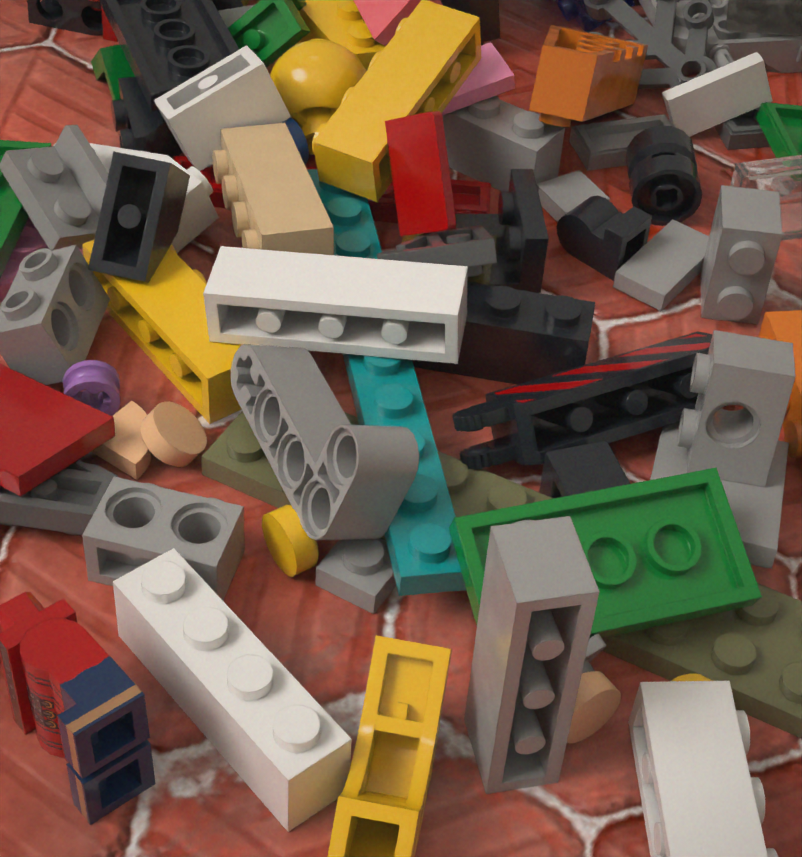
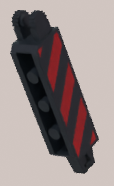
(585, 404)

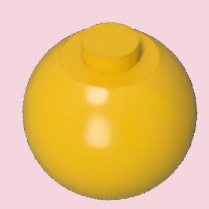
(314, 80)

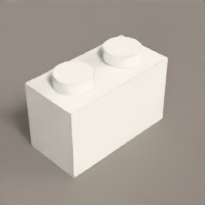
(222, 96)

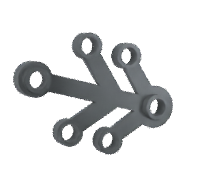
(661, 38)

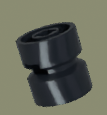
(663, 174)

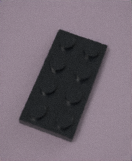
(168, 40)

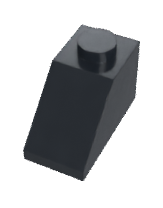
(138, 216)

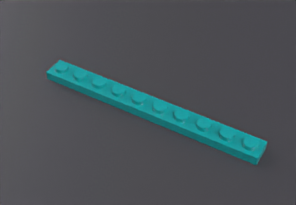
(390, 395)

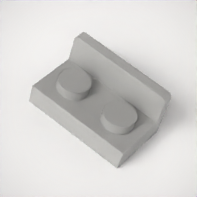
(59, 187)

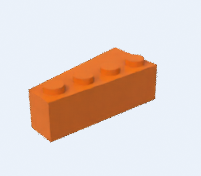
(585, 76)

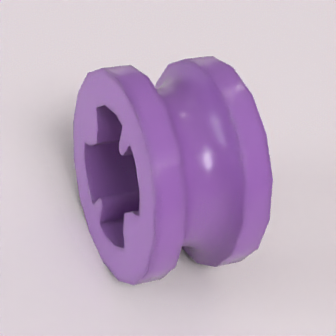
(94, 377)

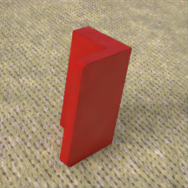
(420, 173)

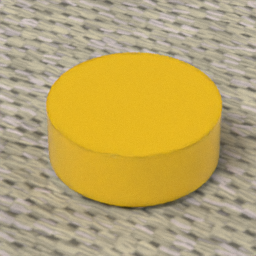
(288, 541)

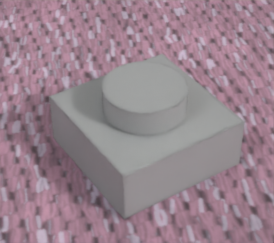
(358, 572)

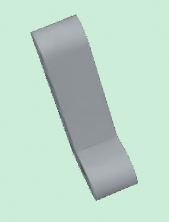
(334, 473)

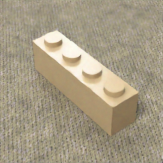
(271, 191)

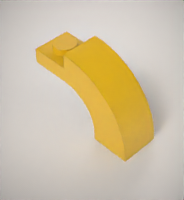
(393, 752)

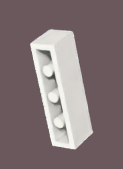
(337, 304)
(233, 688)
(696, 771)

